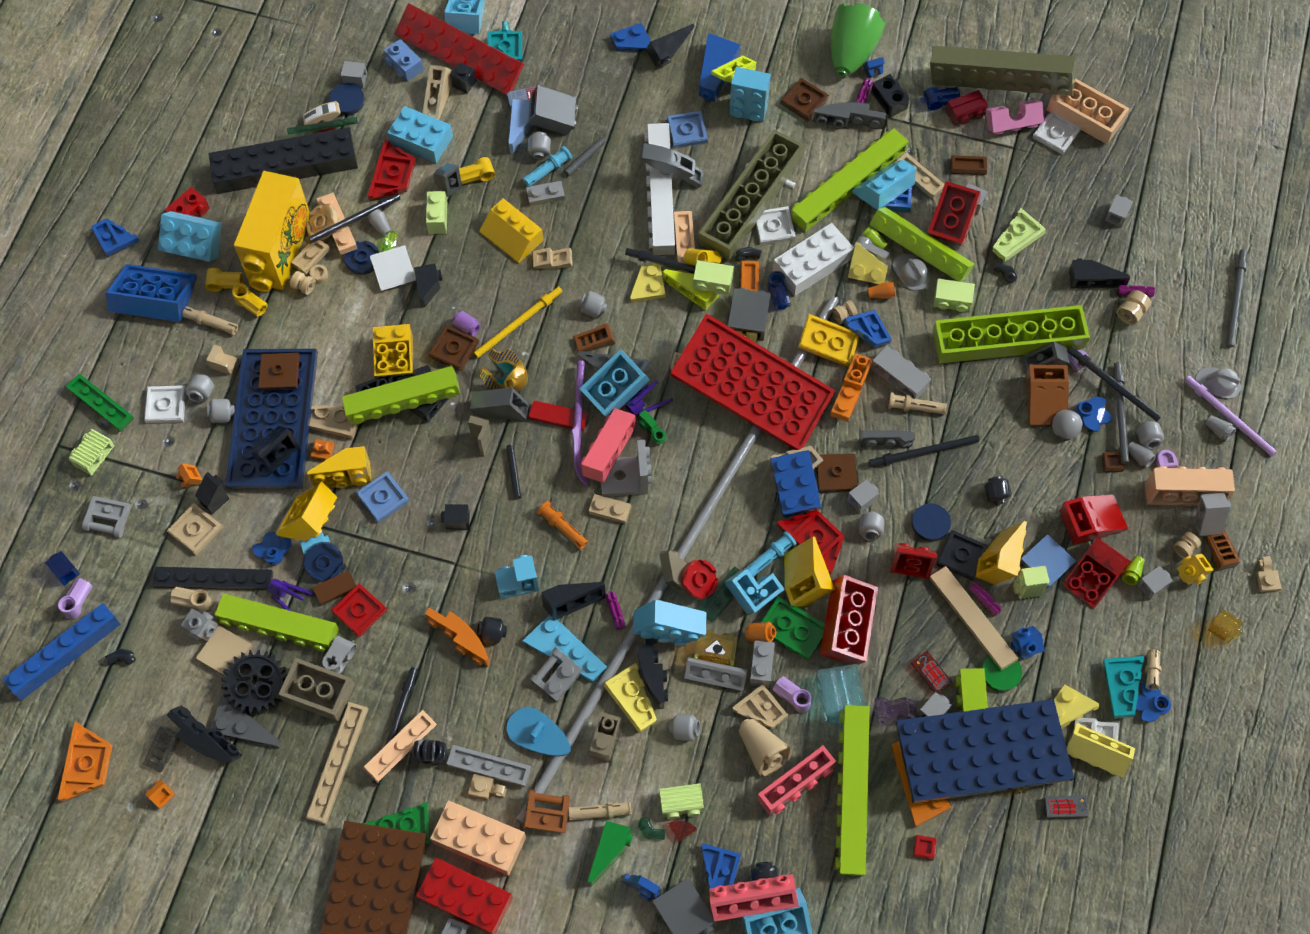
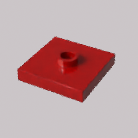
(359, 610)

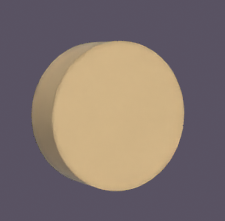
(319, 272)

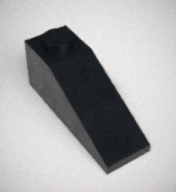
(665, 47)
(1095, 275)
(571, 597)

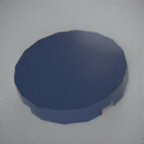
(349, 98)
(359, 260)
(931, 522)
(323, 561)

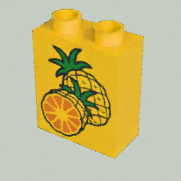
(272, 231)

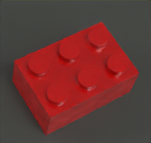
(954, 213)

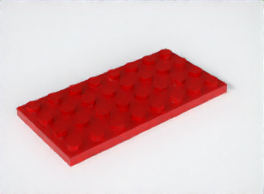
(752, 383)

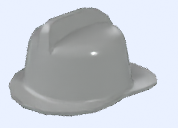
(911, 271)
(1219, 382)

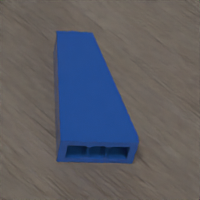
(717, 53)

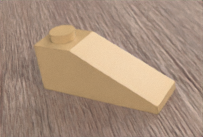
(437, 90)

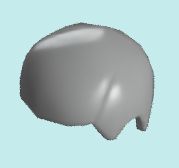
(1067, 424)

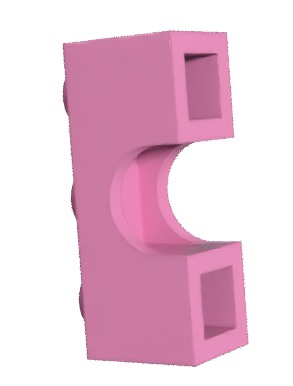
(1029, 115)

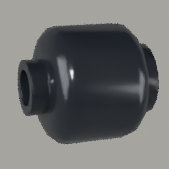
(998, 490)
(491, 630)
(764, 870)

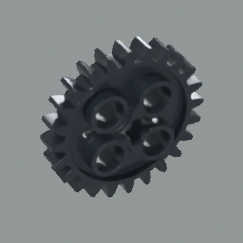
(251, 699)

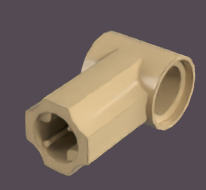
(191, 598)

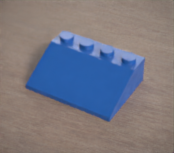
(151, 292)

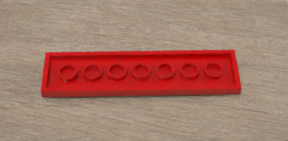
(457, 46)

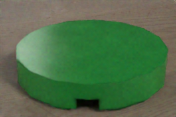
(1002, 680)

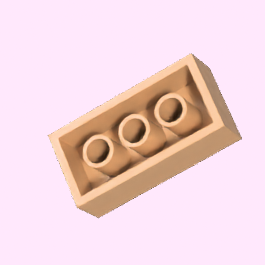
(1090, 111)
(1186, 485)
(478, 838)

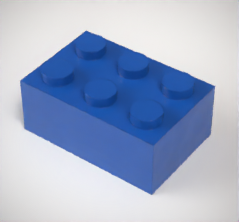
(796, 483)

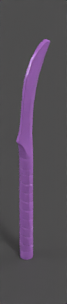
(576, 431)

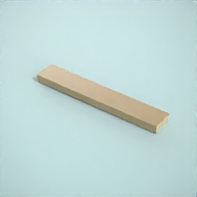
(973, 618)
(337, 763)

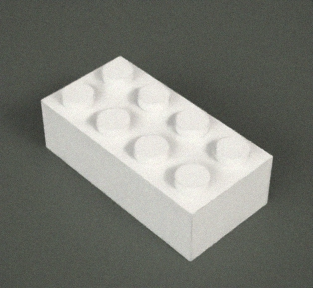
(814, 259)

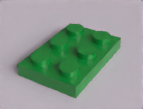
(795, 628)

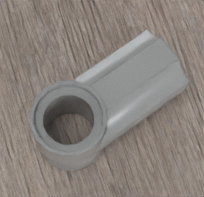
(879, 253)

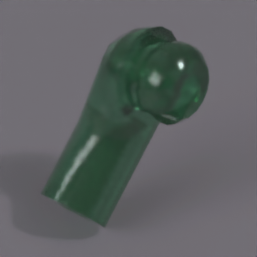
(649, 831)

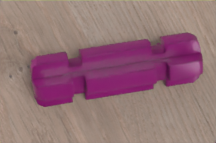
(864, 91)
(1123, 290)
(985, 598)
(615, 611)

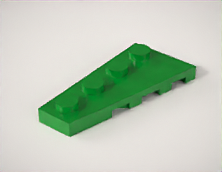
(409, 819)

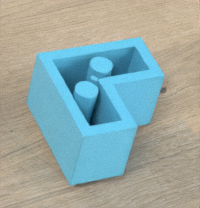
(517, 579)
(753, 594)

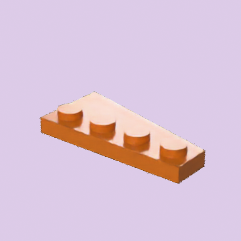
(920, 811)

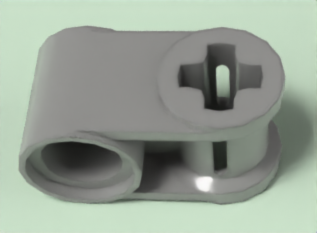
(339, 654)

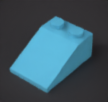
(465, 15)

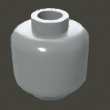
(539, 145)
(592, 304)
(199, 388)
(219, 411)
(1150, 435)
(871, 526)
(684, 727)

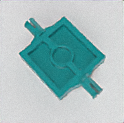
(507, 41)

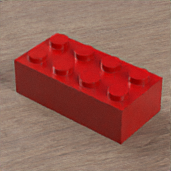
(849, 621)
(464, 897)

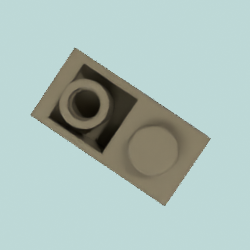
(672, 569)
(605, 737)

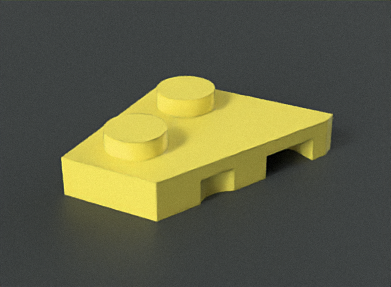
(866, 266)
(648, 284)
(1072, 705)

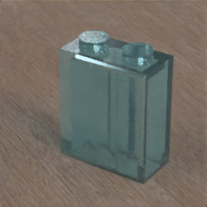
(838, 688)

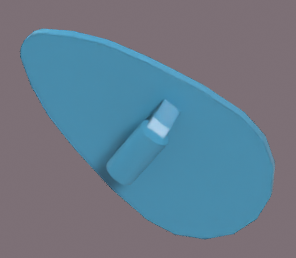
(537, 733)

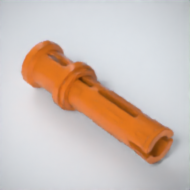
(556, 520)

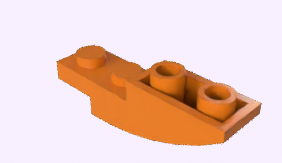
(851, 387)
(465, 638)

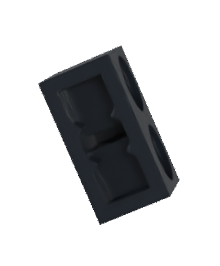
(887, 93)

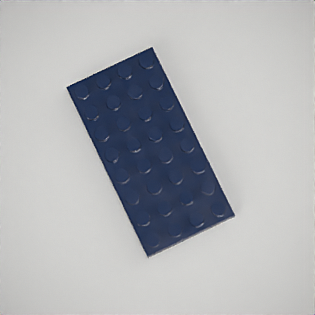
(263, 411)
(983, 751)

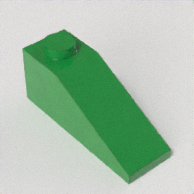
(611, 847)

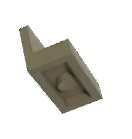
(481, 432)

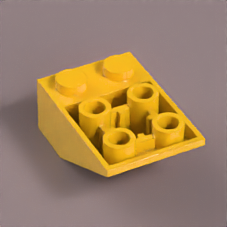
(393, 350)
(343, 469)
(1003, 556)
(806, 574)

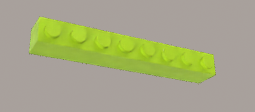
(840, 185)
(854, 790)

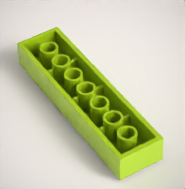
(1009, 333)

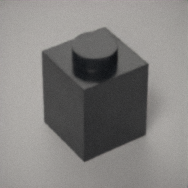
(463, 77)
(456, 516)

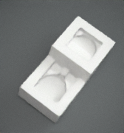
(1105, 728)

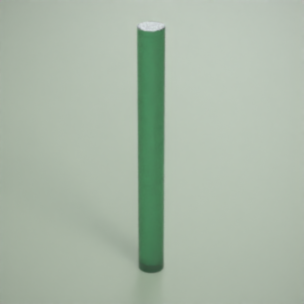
(323, 125)

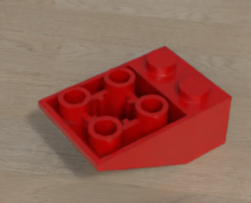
(1092, 518)
(1096, 572)

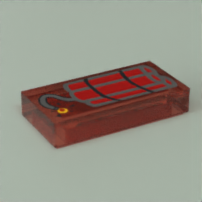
(931, 672)

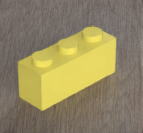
(1099, 750)

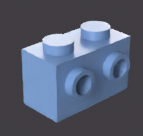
(403, 60)

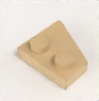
(761, 707)

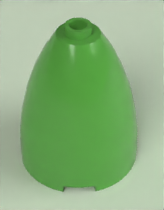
(854, 36)

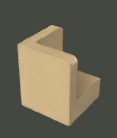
(221, 362)

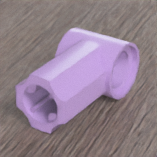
(75, 597)
(792, 693)

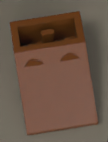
(1046, 392)

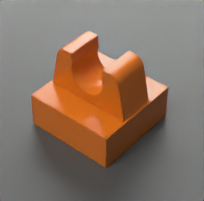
(322, 450)
(189, 474)
(160, 794)

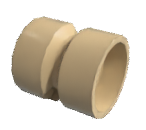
(1134, 307)

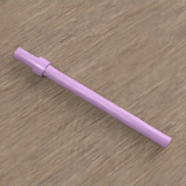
(1202, 391)

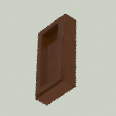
(968, 165)
(334, 588)

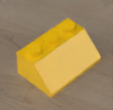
(511, 231)
(308, 513)

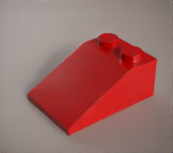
(912, 561)

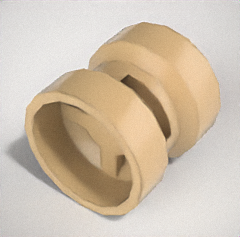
(301, 282)
(846, 310)
(1186, 546)

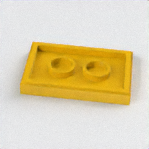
(828, 340)

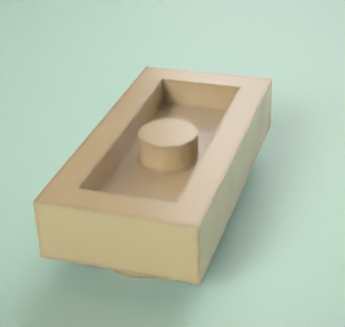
(310, 256)
(610, 509)

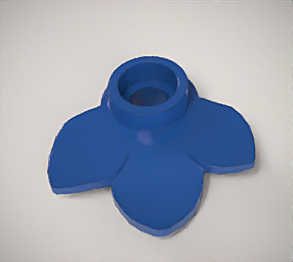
(1096, 413)
(272, 548)
(1148, 702)

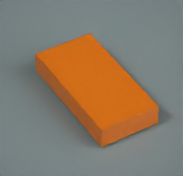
(749, 275)

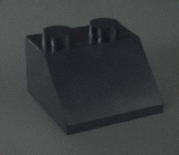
(275, 448)

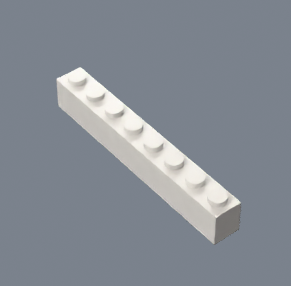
(660, 196)

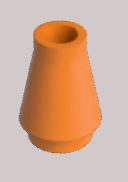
(883, 291)

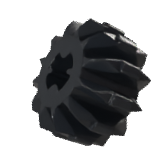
(429, 751)

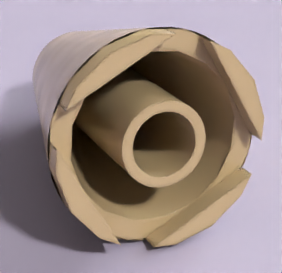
(763, 747)

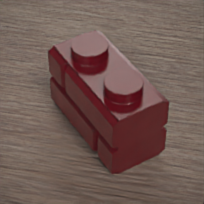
(966, 107)

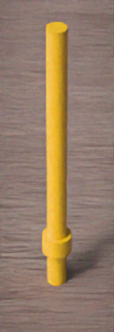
(545, 300)

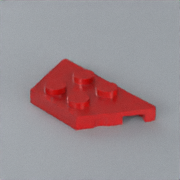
(392, 172)
(815, 524)

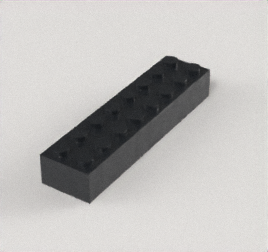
(293, 157)

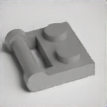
(107, 510)
(561, 678)

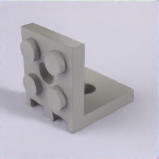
(636, 472)

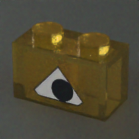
(716, 648)

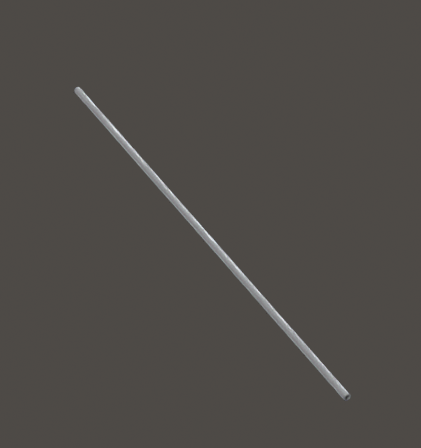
(661, 586)

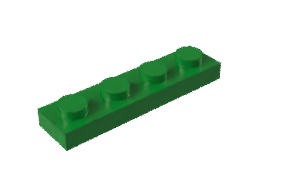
(99, 402)

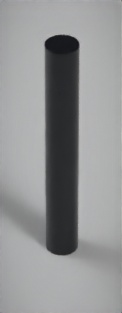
(513, 472)

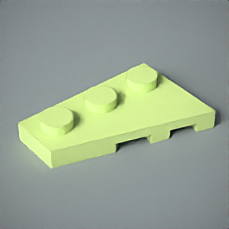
(1019, 234)

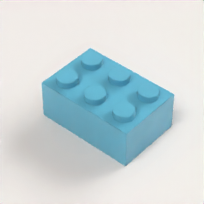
(749, 94)
(420, 134)
(189, 236)
(614, 383)
(669, 623)

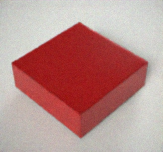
(924, 847)

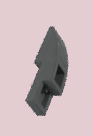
(849, 112)
(673, 162)

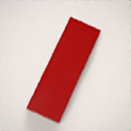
(555, 415)

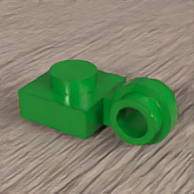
(647, 423)

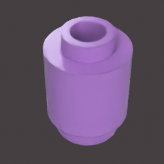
(466, 323)

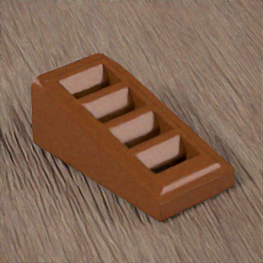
(603, 342)
(1221, 564)

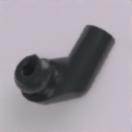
(748, 251)
(1007, 271)

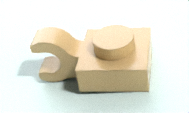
(1267, 579)
(484, 786)

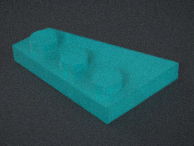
(1123, 684)

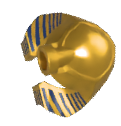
(513, 368)

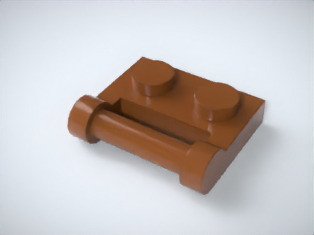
(545, 818)

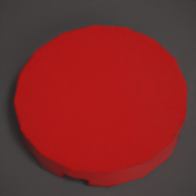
(699, 579)

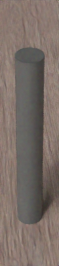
(584, 156)

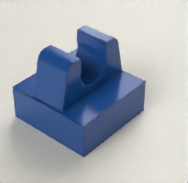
(873, 64)

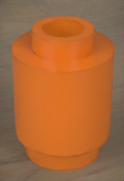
(760, 632)

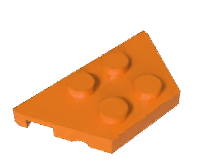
(85, 763)

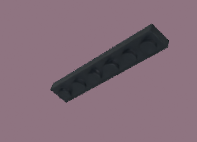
(212, 578)

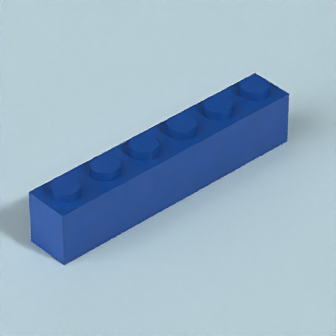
(61, 651)

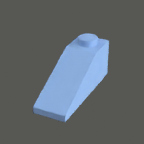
(519, 123)

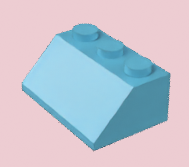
(887, 184)
(784, 921)

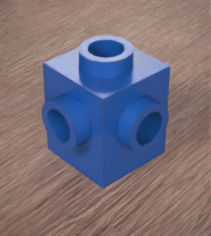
(1027, 642)

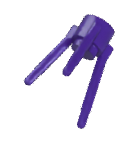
(636, 405)
(280, 589)

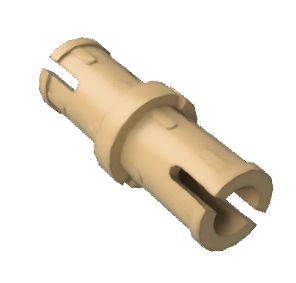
(1153, 669)

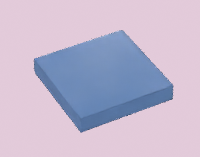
(687, 129)
(382, 497)
(1051, 555)

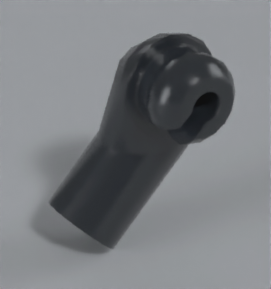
(121, 654)

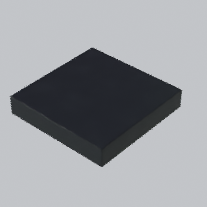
(961, 554)

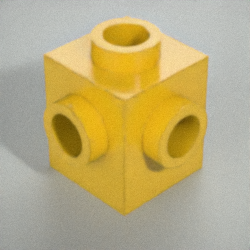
(1194, 569)

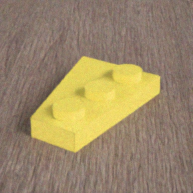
(630, 695)

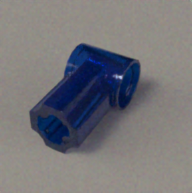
(936, 98)
(778, 291)

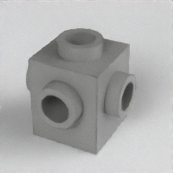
(200, 624)

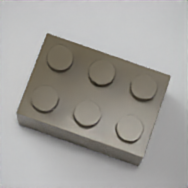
(316, 689)

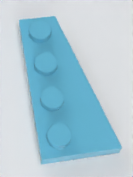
(554, 634)

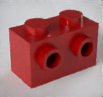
(190, 204)

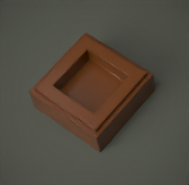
(1112, 462)

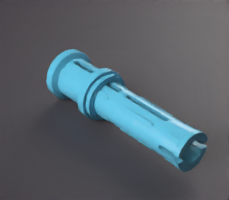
(553, 162)
(776, 550)

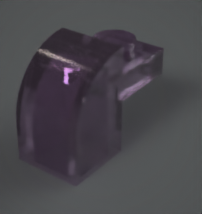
(890, 711)

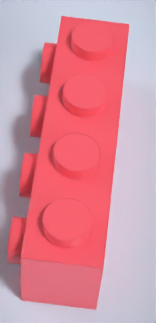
(608, 445)
(796, 780)
(753, 897)

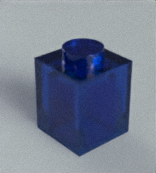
(62, 568)

